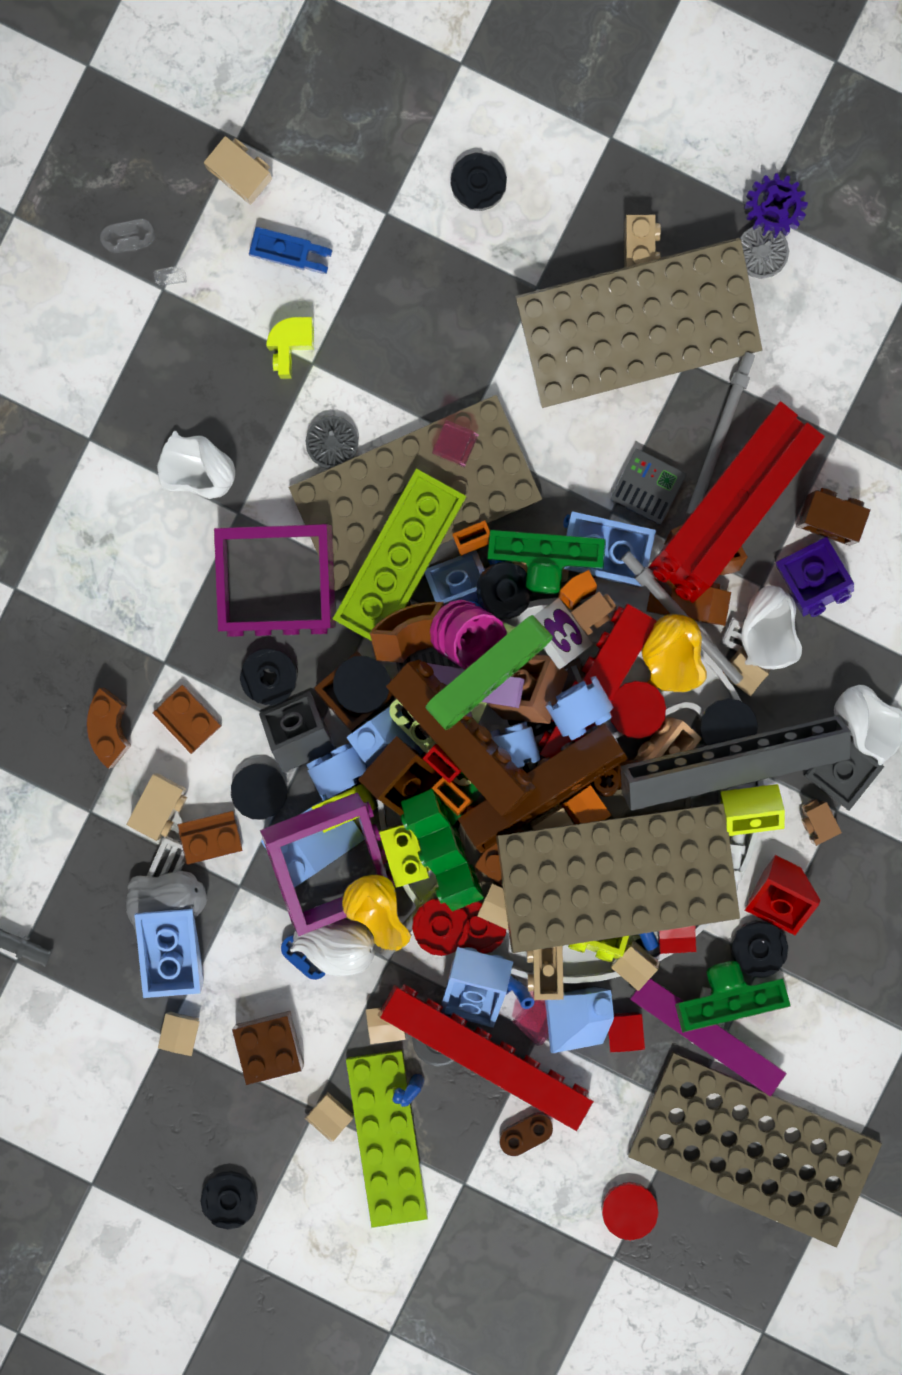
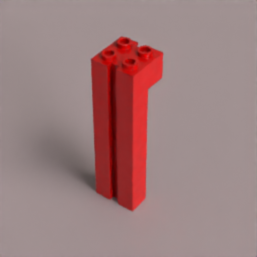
(736, 503)

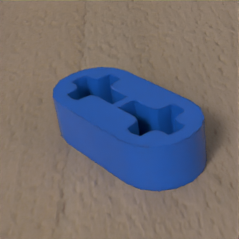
(299, 961)

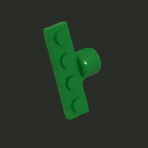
(546, 555)
(731, 999)

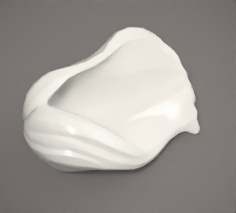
(195, 466)
(770, 630)
(872, 723)
(337, 948)

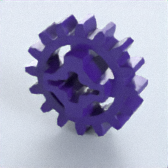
(771, 193)

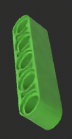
(489, 672)

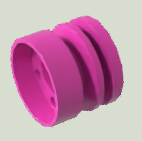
(465, 632)

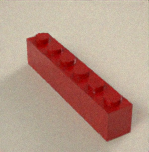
(610, 665)

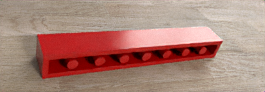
(486, 1058)

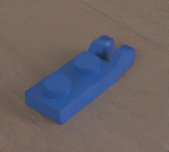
(287, 250)

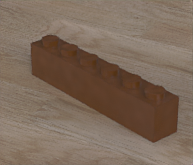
(465, 742)
(554, 781)

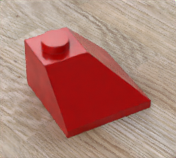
(783, 896)

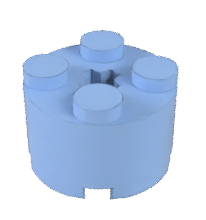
(580, 707)
(519, 743)
(336, 772)

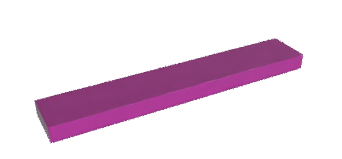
(712, 1039)

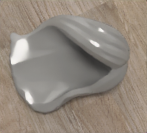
(165, 893)

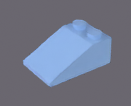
(619, 540)
(318, 850)
(168, 953)
(476, 986)

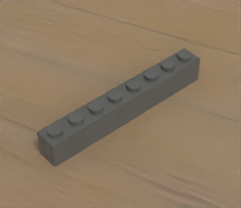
(735, 762)

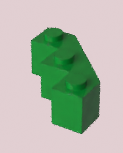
(441, 850)

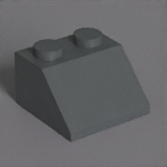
(296, 732)

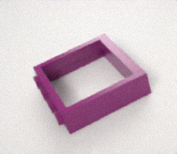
(289, 627)
(309, 824)

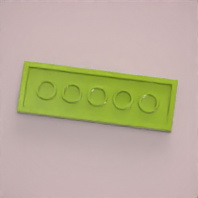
(400, 553)
(386, 1139)

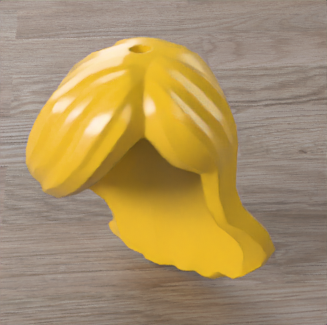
(674, 654)
(375, 905)

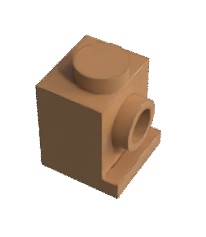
(593, 612)
(819, 821)

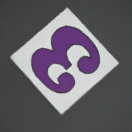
(567, 635)

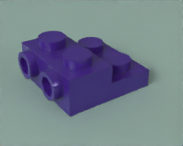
(816, 577)

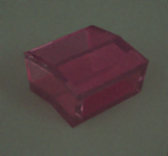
(455, 443)
(534, 1022)

